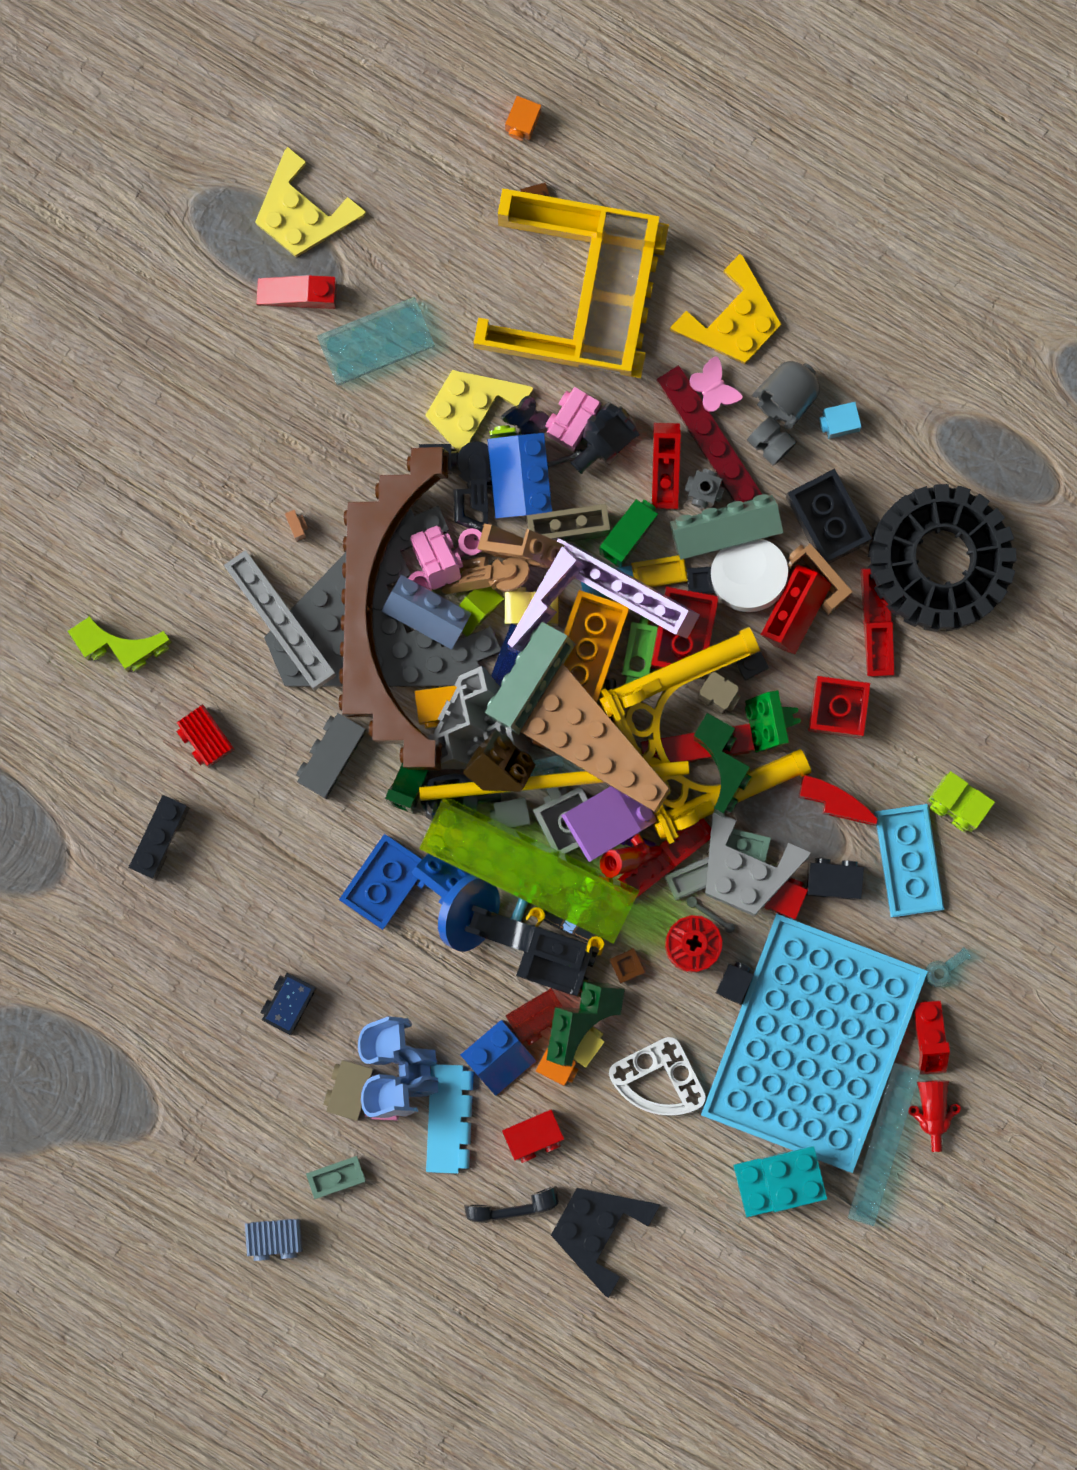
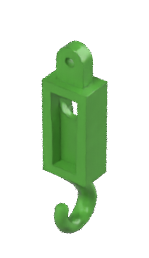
(640, 644)

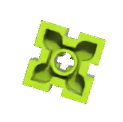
(960, 802)

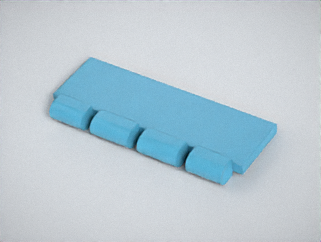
(444, 1120)

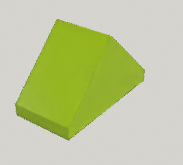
(480, 604)

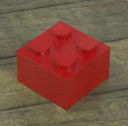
(839, 707)

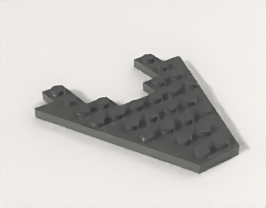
(404, 657)

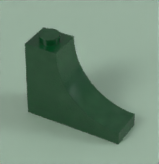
(405, 789)

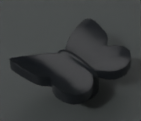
(526, 417)

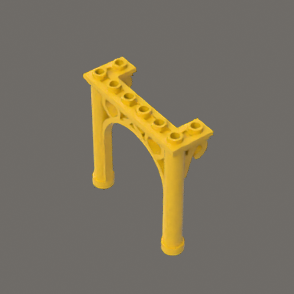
(668, 680)

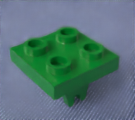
(769, 720)

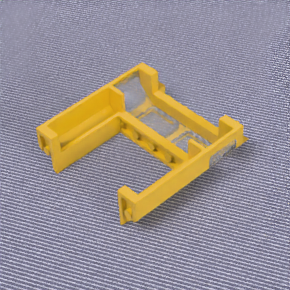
(611, 289)

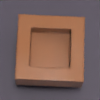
(297, 525)

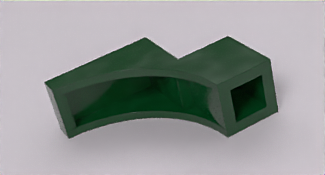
(716, 738)
(572, 1024)

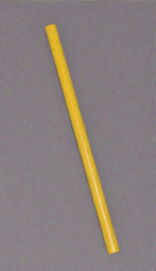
(541, 782)

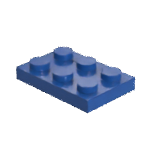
(382, 882)

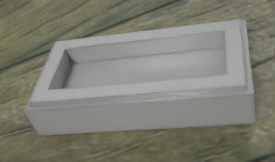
(688, 879)

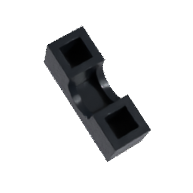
(158, 836)

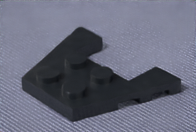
(588, 1226)

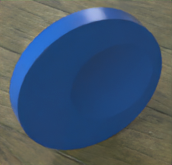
(457, 911)

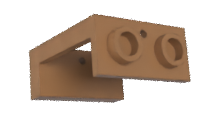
(533, 548)
(816, 562)

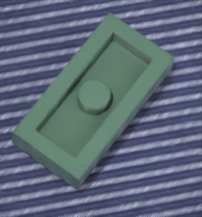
(749, 844)
(335, 1177)

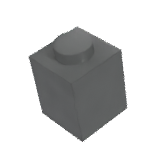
(511, 813)

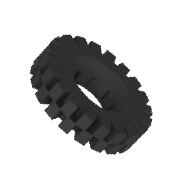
(913, 594)

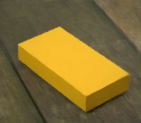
(660, 571)

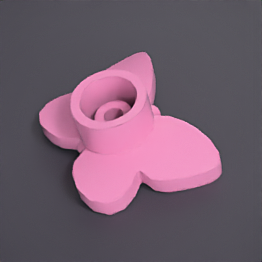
(713, 387)

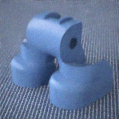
(386, 1094)

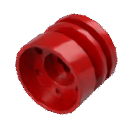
(680, 953)

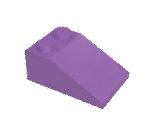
(606, 821)

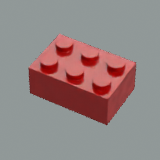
(672, 647)

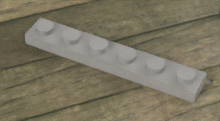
(280, 620)

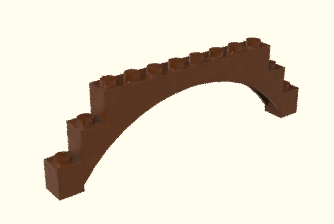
(368, 535)

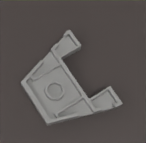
(741, 878)

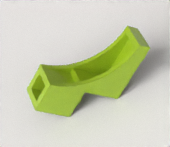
(131, 653)

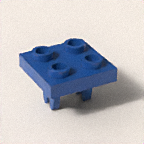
(437, 875)

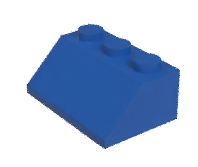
(519, 475)

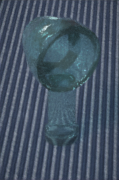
(946, 967)

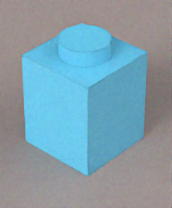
(840, 420)

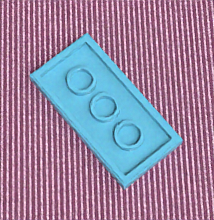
(909, 860)

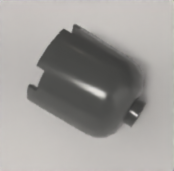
(788, 392)

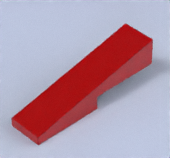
(877, 629)
(684, 748)
(672, 855)

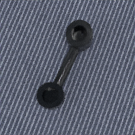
(541, 1202)

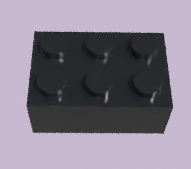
(828, 516)

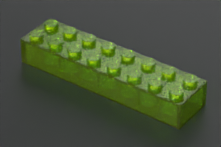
(529, 869)

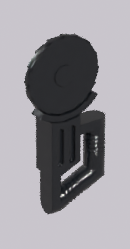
(475, 470)

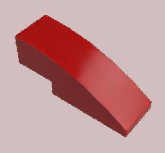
(835, 801)

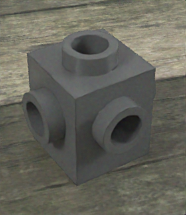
(701, 498)

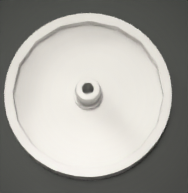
(749, 575)

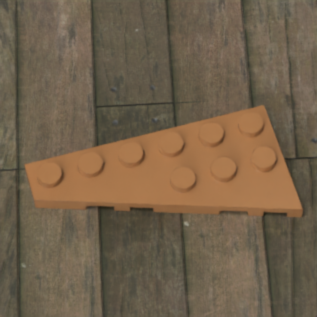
(583, 734)

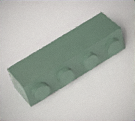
(726, 526)
(529, 677)

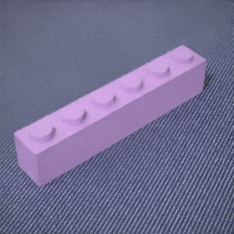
(633, 593)

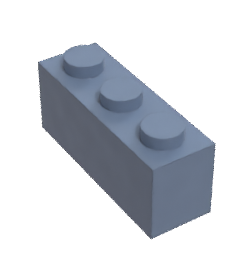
(426, 612)

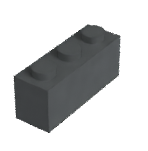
(330, 755)

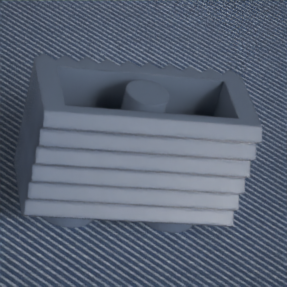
(273, 1237)

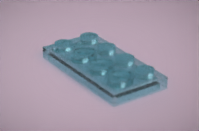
(375, 341)

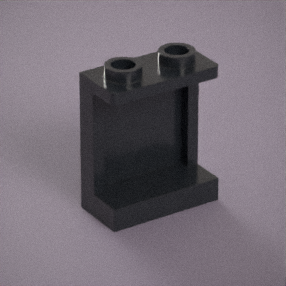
(555, 974)

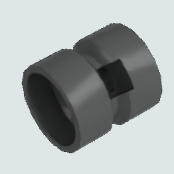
(771, 440)

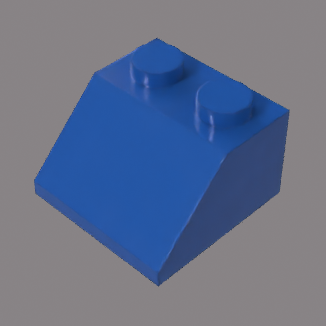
(498, 1057)

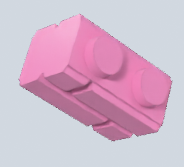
(572, 418)
(436, 557)

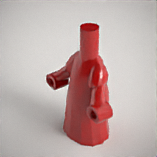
(628, 858)
(934, 1107)

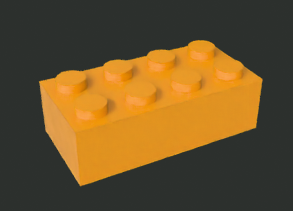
(595, 629)

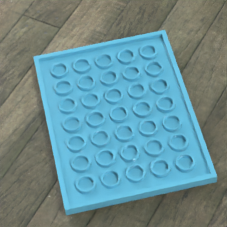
(814, 1042)

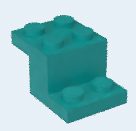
(780, 1181)

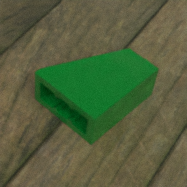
(628, 532)

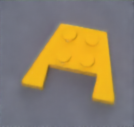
(742, 325)

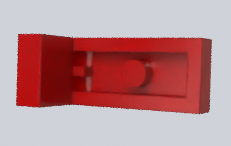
(931, 1038)

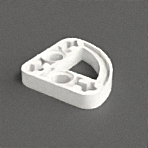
(659, 1060)

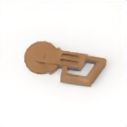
(478, 574)

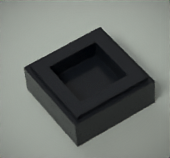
(700, 580)

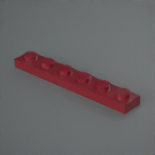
(708, 435)

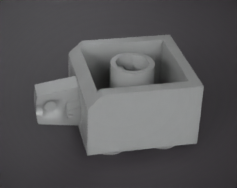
(550, 817)

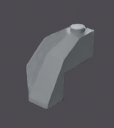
(465, 723)

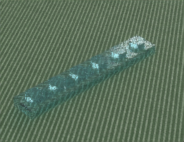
(883, 1144)

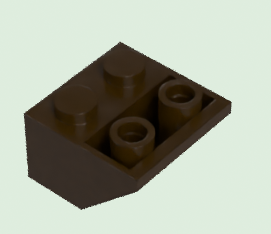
(499, 765)

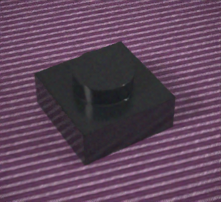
(752, 665)

